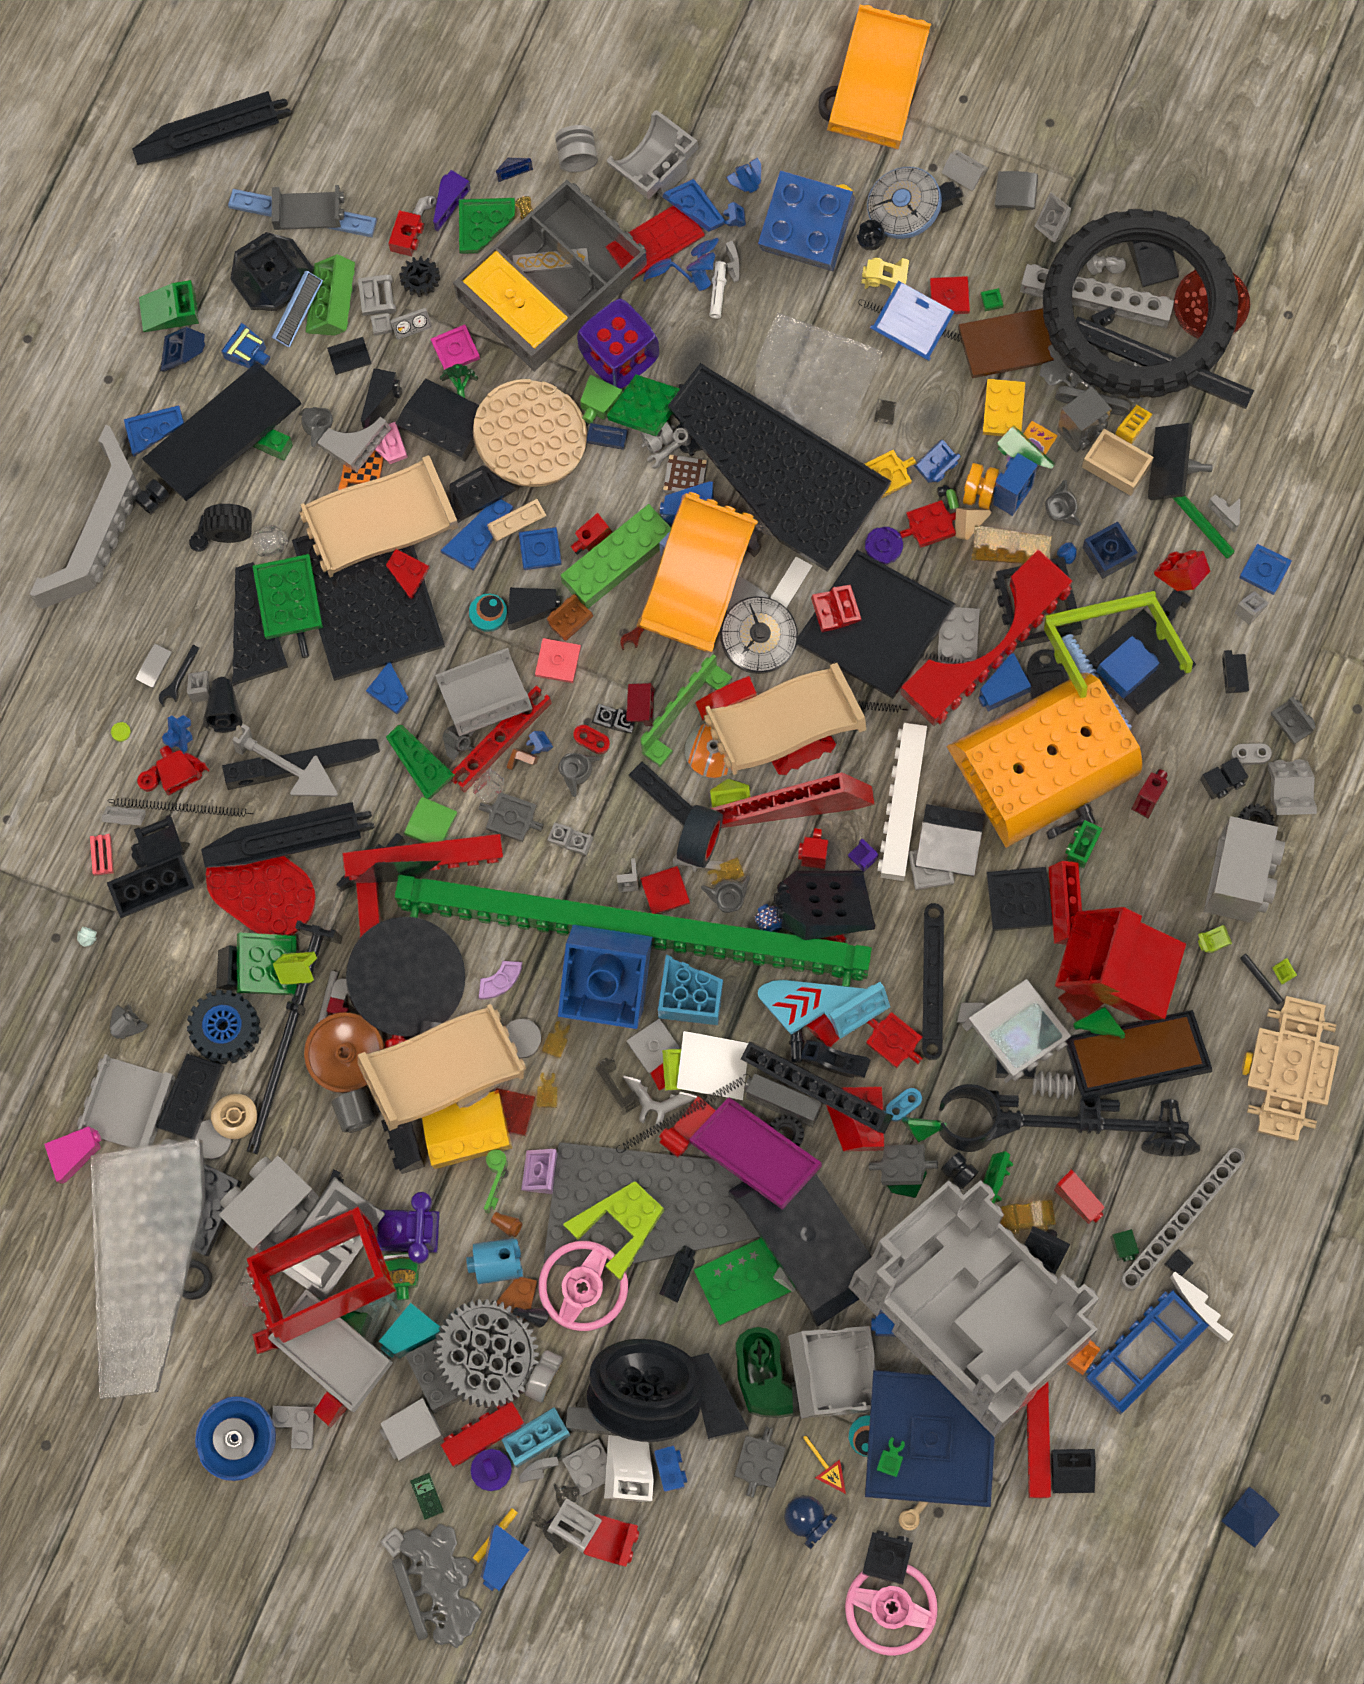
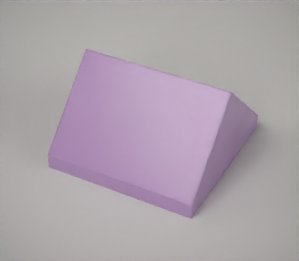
(539, 1171)

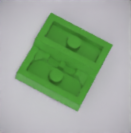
(430, 821)

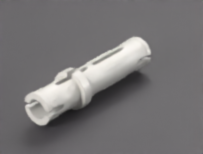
(718, 288)

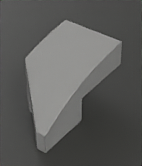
(733, 266)
(535, 1470)

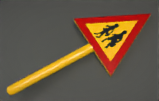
(832, 1475)

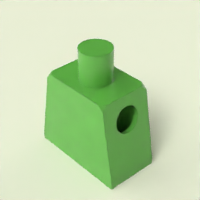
(598, 399)

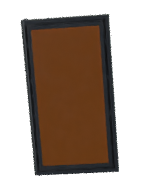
(1147, 1055)

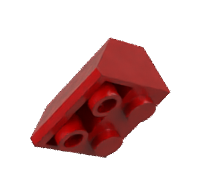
(1183, 570)

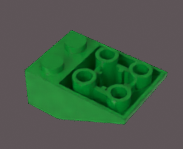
(169, 307)

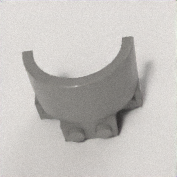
(658, 159)

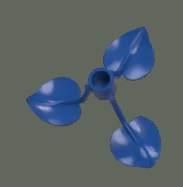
(698, 267)

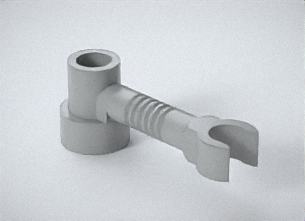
(678, 435)

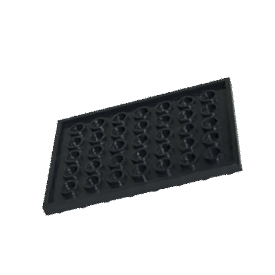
(369, 614)

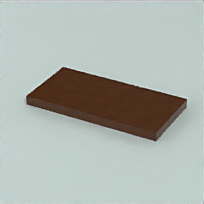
(1005, 343)

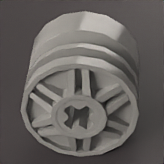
(576, 148)

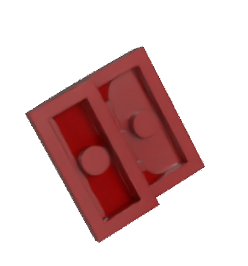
(836, 608)

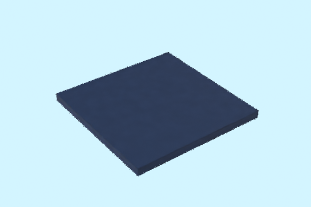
(945, 1447)

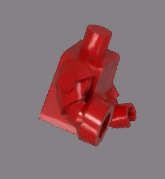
(174, 771)

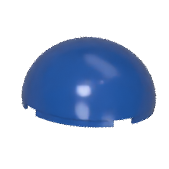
(263, 1431)

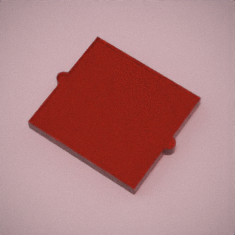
(1079, 1005)

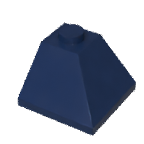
(181, 347)
(1250, 1516)

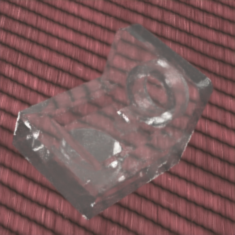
(248, 1295)

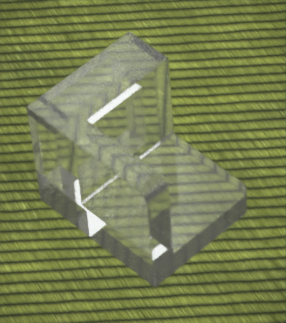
(488, 785)

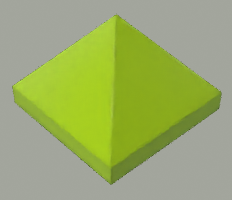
(1284, 971)

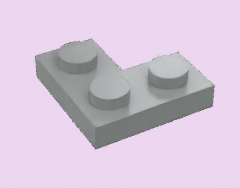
(300, 1420)

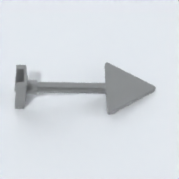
(312, 780)

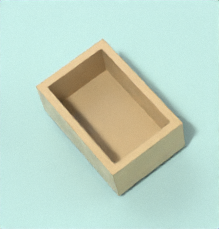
(1117, 462)

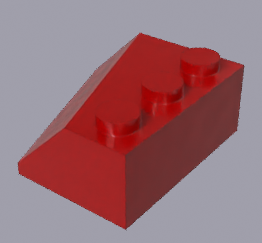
(853, 1134)

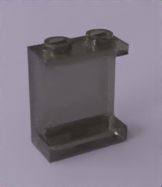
(625, 1103)

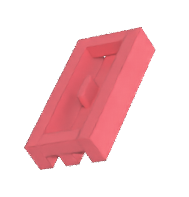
(100, 838)

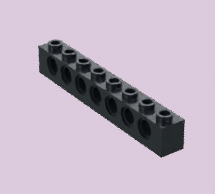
(817, 1087)

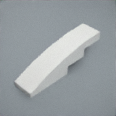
(1195, 1300)

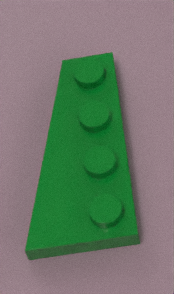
(421, 764)

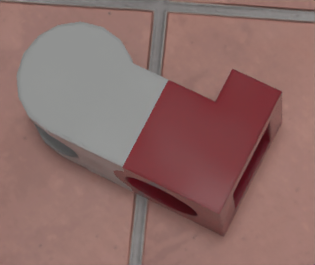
(338, 998)

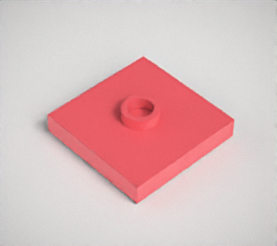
(558, 660)

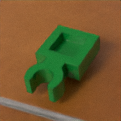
(891, 1461)

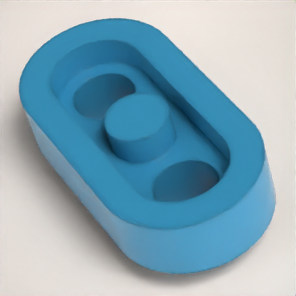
(903, 1105)

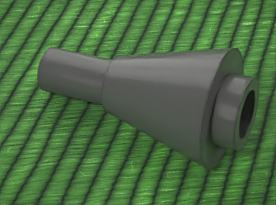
(1194, 467)

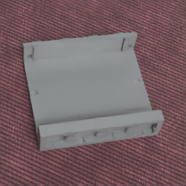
(483, 692)
(126, 1103)

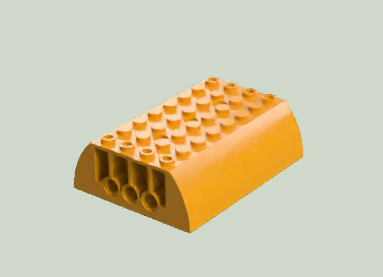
(1049, 783)

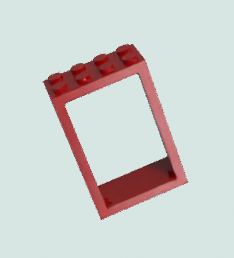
(304, 1247)

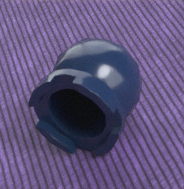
(807, 1519)

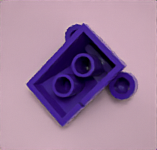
(411, 1230)

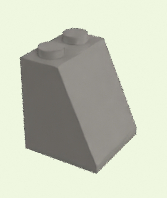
(411, 1430)

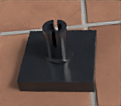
(1047, 1248)

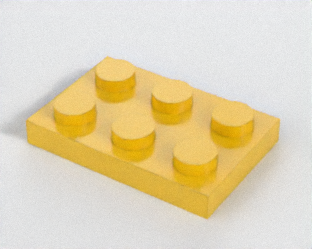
(1003, 406)

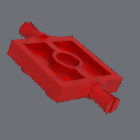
(930, 524)
(894, 1040)

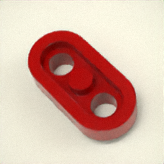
(592, 739)

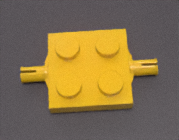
(893, 469)

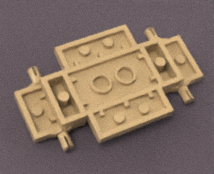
(1292, 1068)

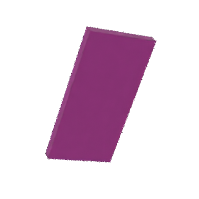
(755, 1153)

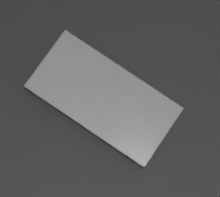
(336, 1357)

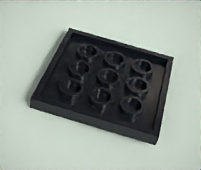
(1168, 673)

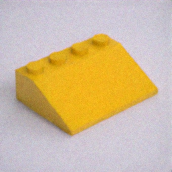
(466, 1132)

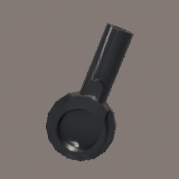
(198, 541)

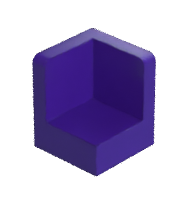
(863, 855)

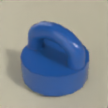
(1067, 551)

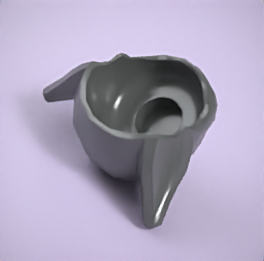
(316, 422)
(1063, 505)
(576, 769)
(728, 894)

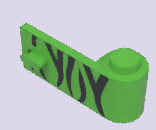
(498, 1164)

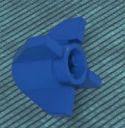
(747, 177)

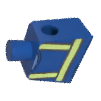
(245, 348)

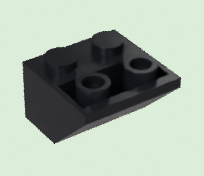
(1073, 1470)

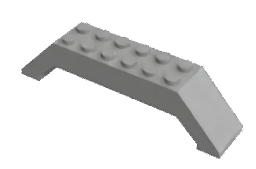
(99, 532)

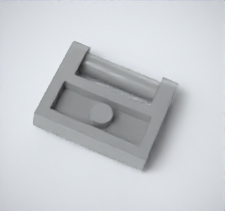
(370, 295)
(578, 1519)

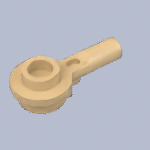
(910, 1518)

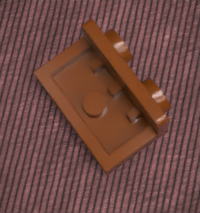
(569, 617)

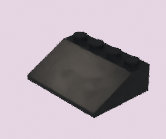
(440, 419)

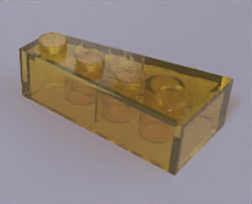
(1007, 545)

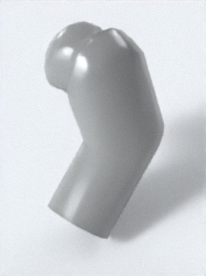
(424, 204)

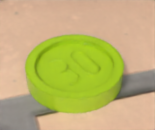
(120, 731)

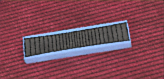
(297, 309)

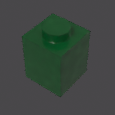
(1125, 1246)

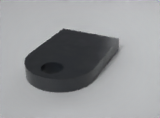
(1044, 676)

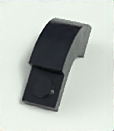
(835, 1060)

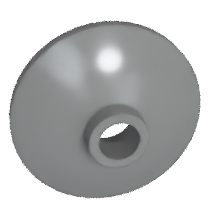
(226, 1445)

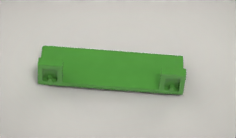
(708, 674)

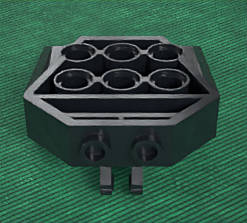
(824, 903)

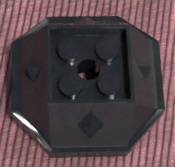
(268, 289)

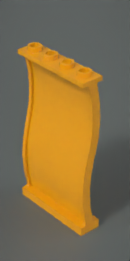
(879, 76)
(697, 572)

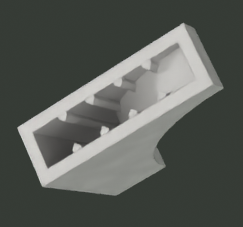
(354, 447)

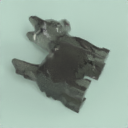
(562, 1493)

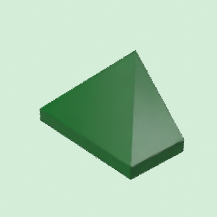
(922, 1128)

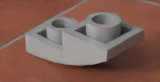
(153, 665)
(570, 839)

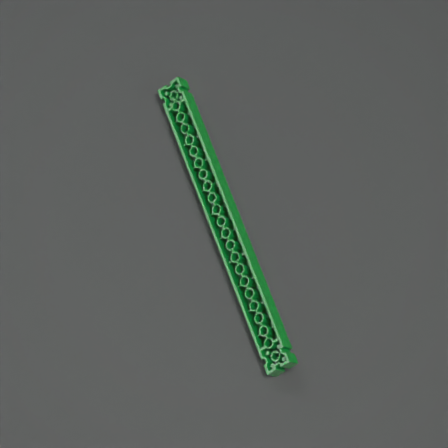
(666, 931)

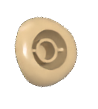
(234, 1116)

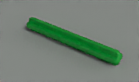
(1205, 526)

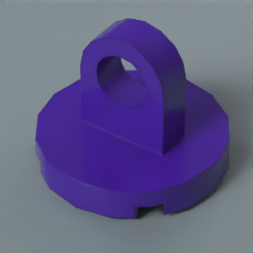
(491, 1470)

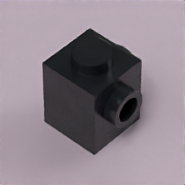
(951, 196)

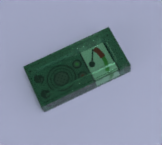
(427, 1496)

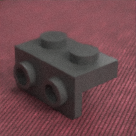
(1293, 720)

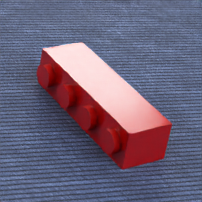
(1065, 898)
(482, 1434)

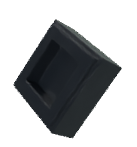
(1179, 1263)

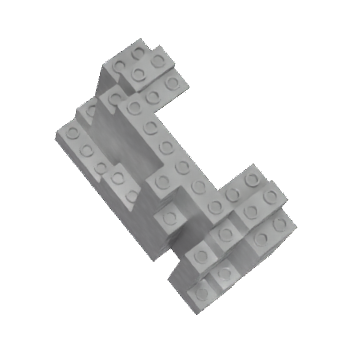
(975, 1303)

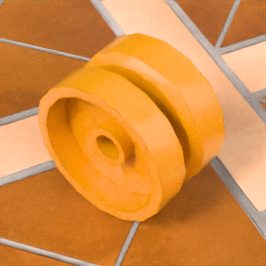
(981, 486)

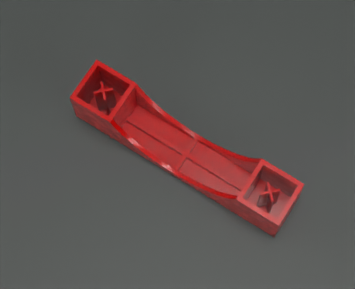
(941, 686)

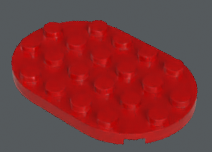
(264, 894)

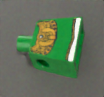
(403, 1274)

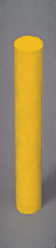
(503, 1524)

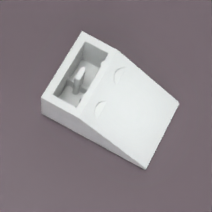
(628, 1470)

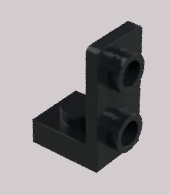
(1104, 318)

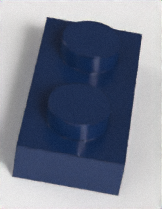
(607, 436)

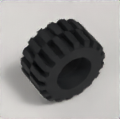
(227, 523)

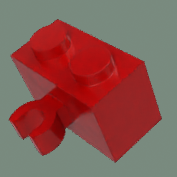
(813, 850)

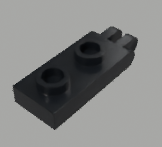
(678, 1274)

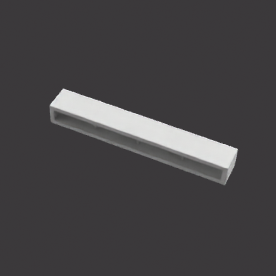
(903, 801)

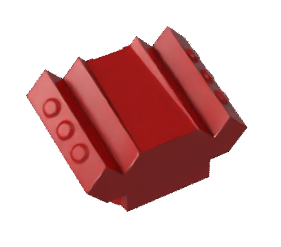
(804, 755)

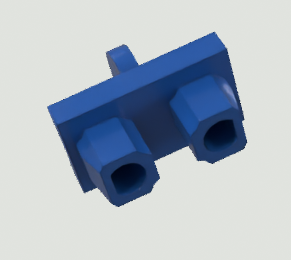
(177, 732)

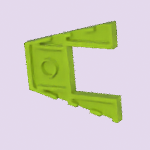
(632, 1210)

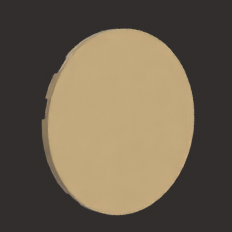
(529, 433)

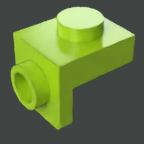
(1214, 939)

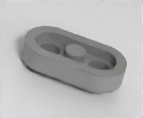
(1252, 756)

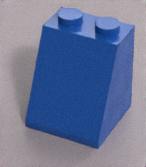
(672, 501)

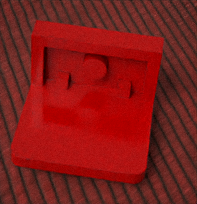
(613, 1541)

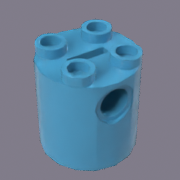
(495, 1261)

